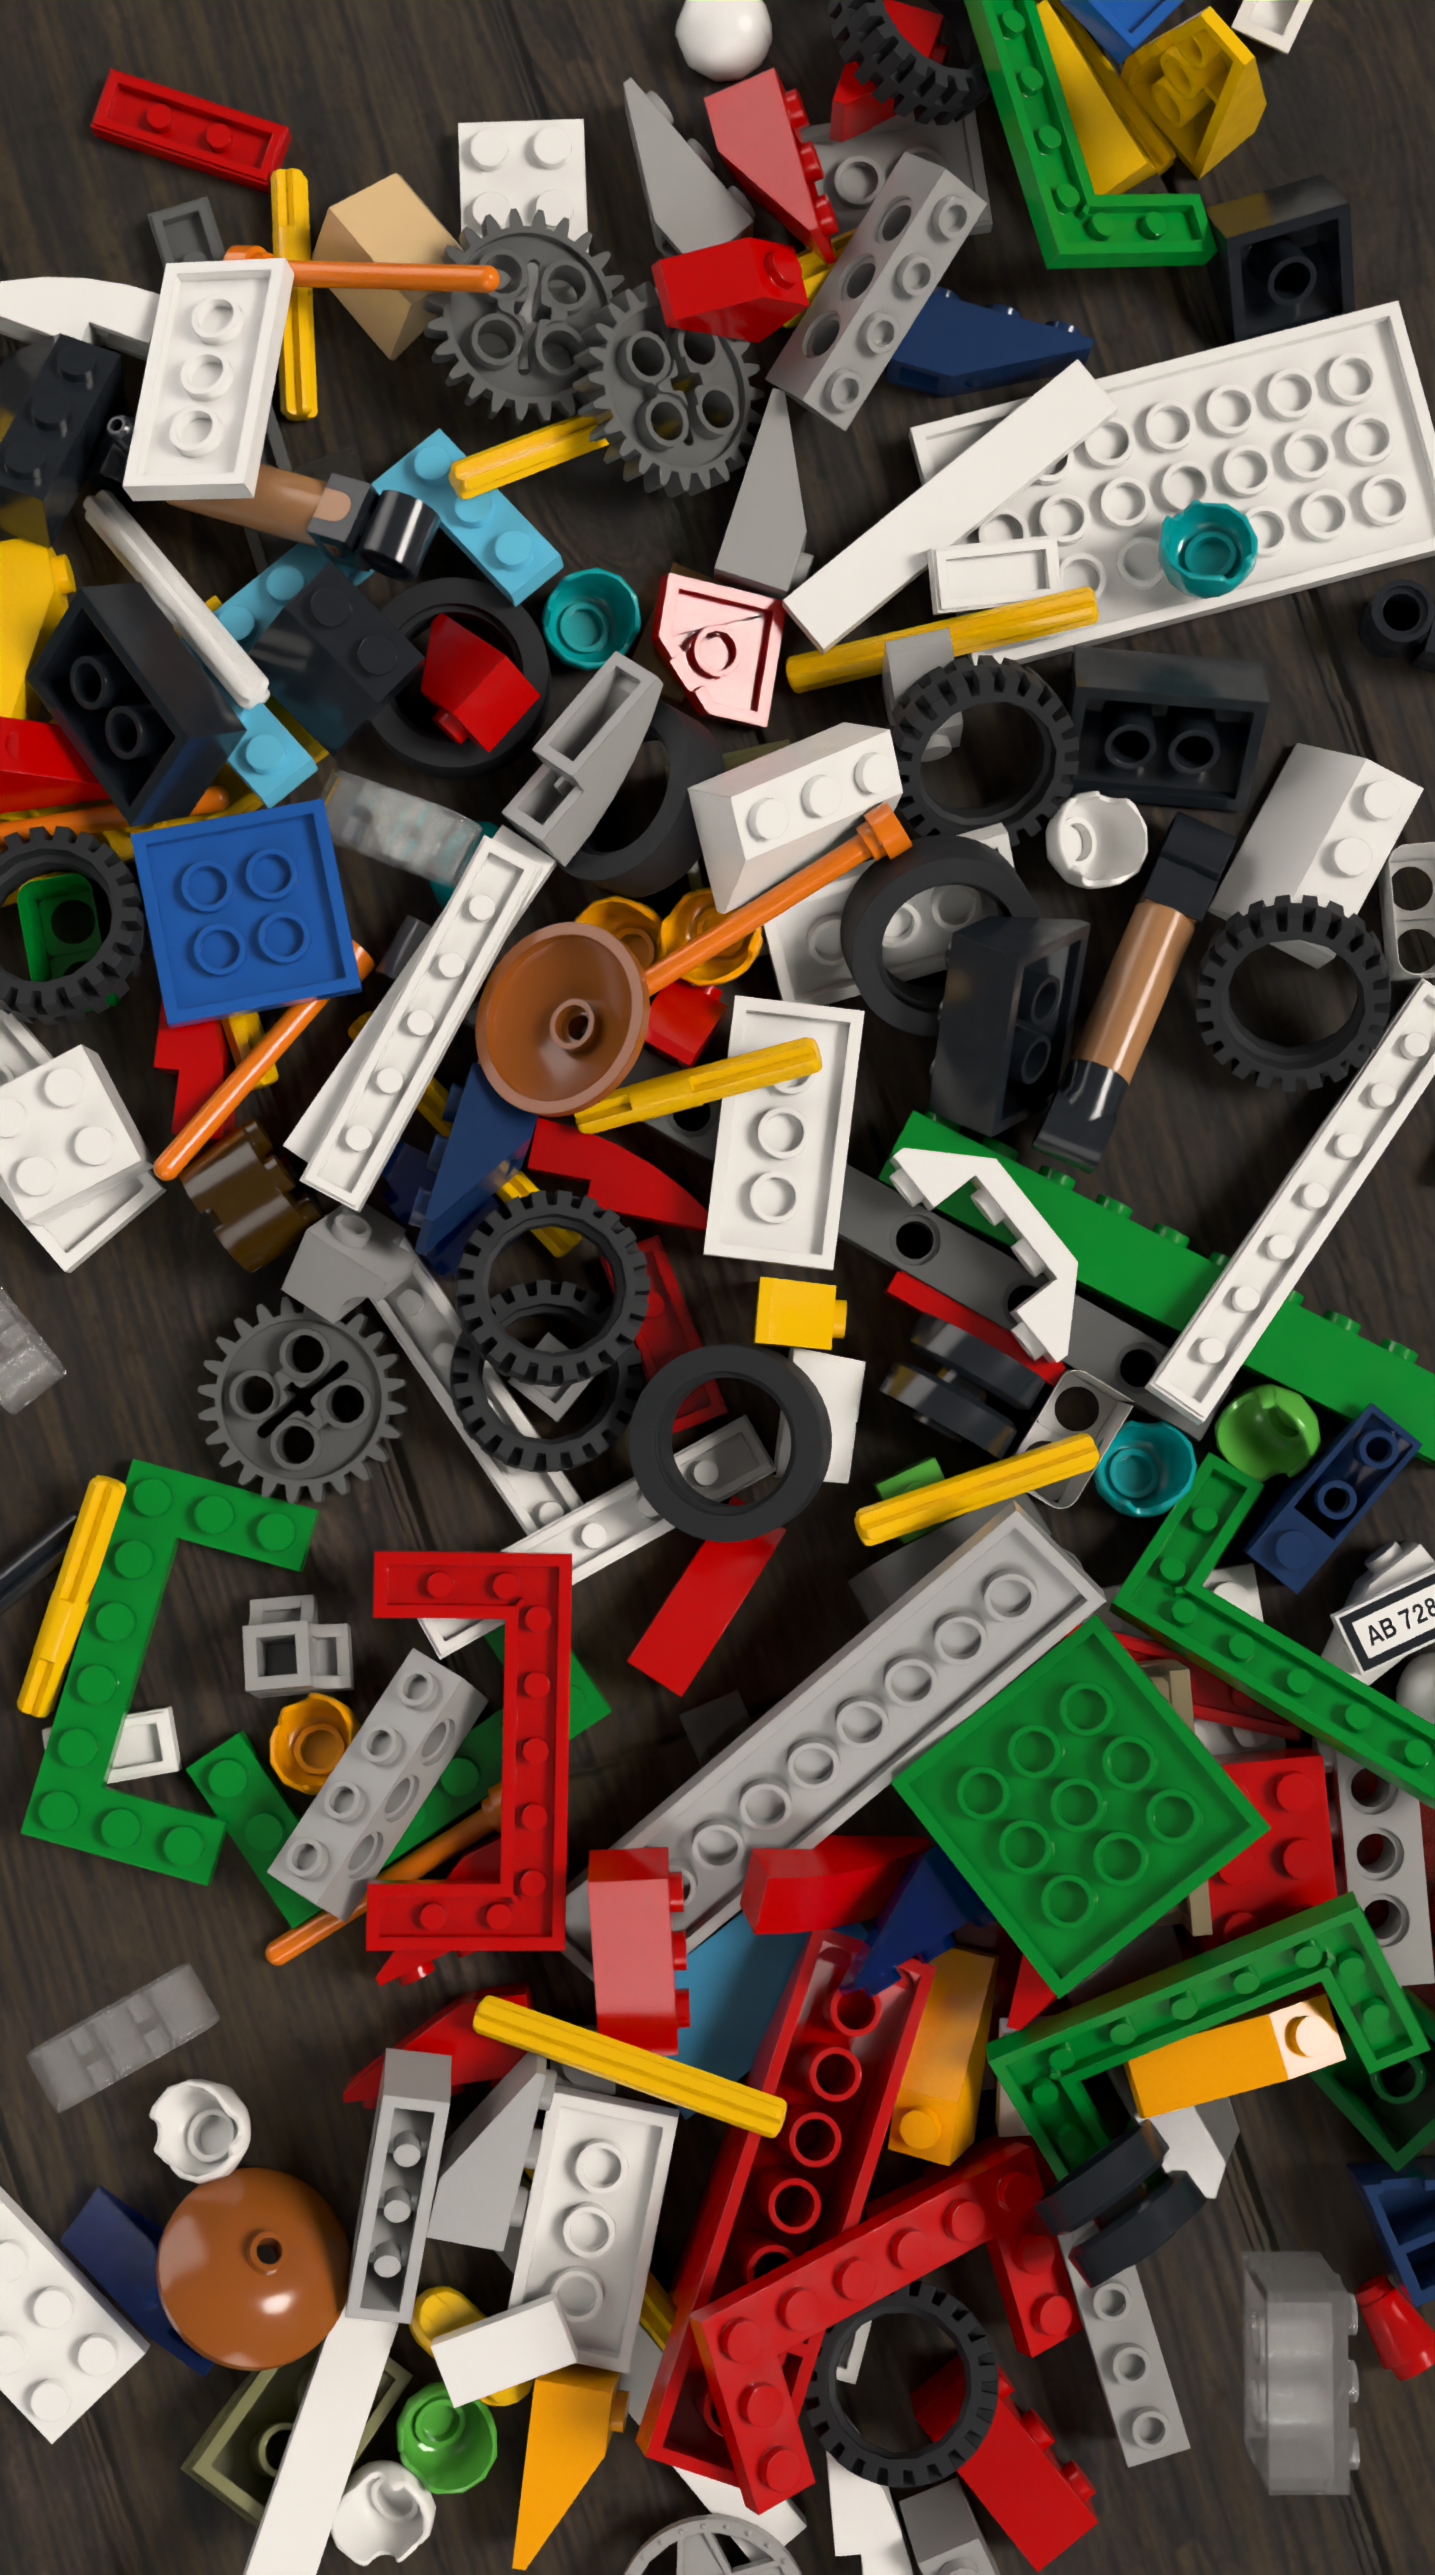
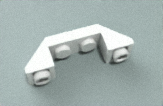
(1045, 1315)

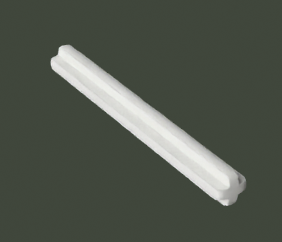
(177, 600)

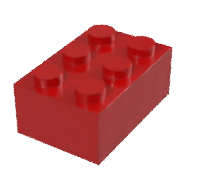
(1287, 1865)

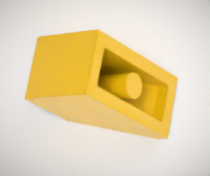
(798, 1314)

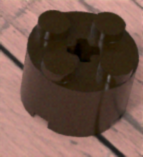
(250, 1196)

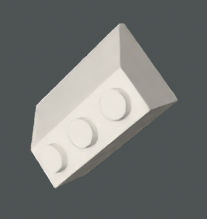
(790, 808)
(1318, 836)

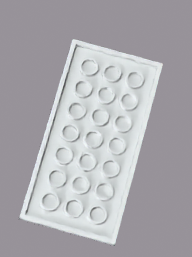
(1296, 429)

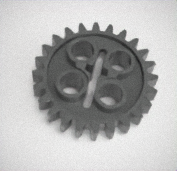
(472, 314)
(669, 392)
(338, 1444)

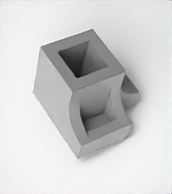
(348, 1260)
(292, 1652)

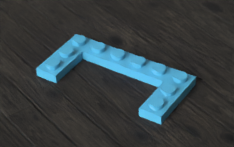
(483, 527)

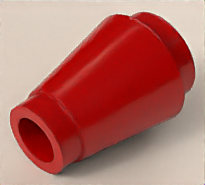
(1396, 2329)

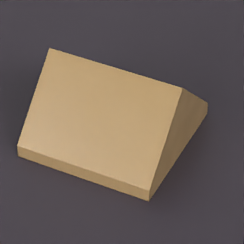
(384, 226)

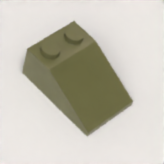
(250, 2433)

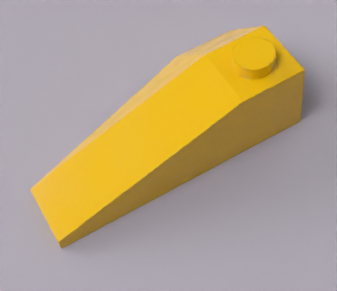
(1198, 89)

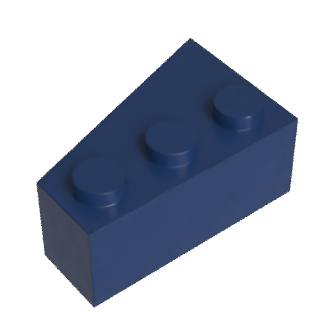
(1403, 2220)

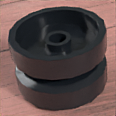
(964, 1381)
(1127, 2214)

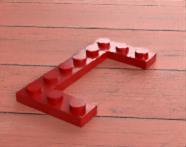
(529, 1900)
(757, 2322)

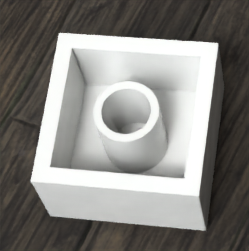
(66, 1136)

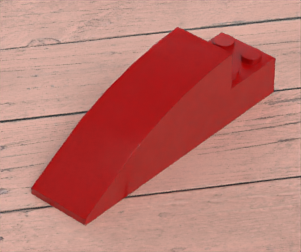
(781, 2196)

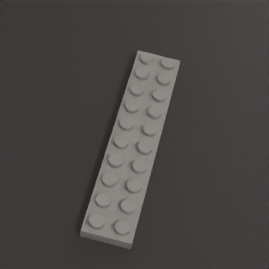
(859, 1719)

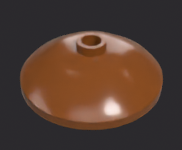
(536, 1014)
(230, 2300)

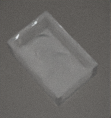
(1298, 2373)

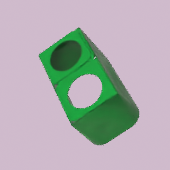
(54, 892)

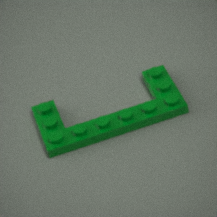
(1067, 216)
(1171, 1605)
(71, 1790)
(264, 1818)
(1323, 1944)

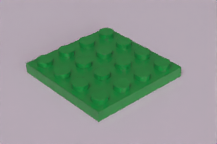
(1079, 1805)

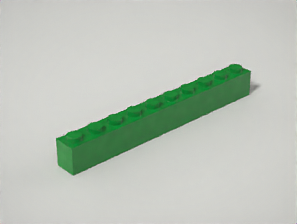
(1166, 1283)

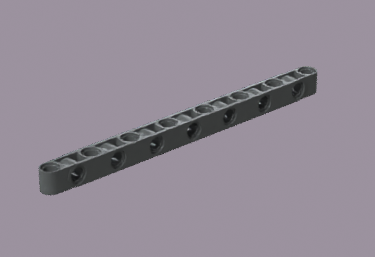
(870, 1221)

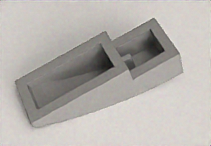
(585, 758)

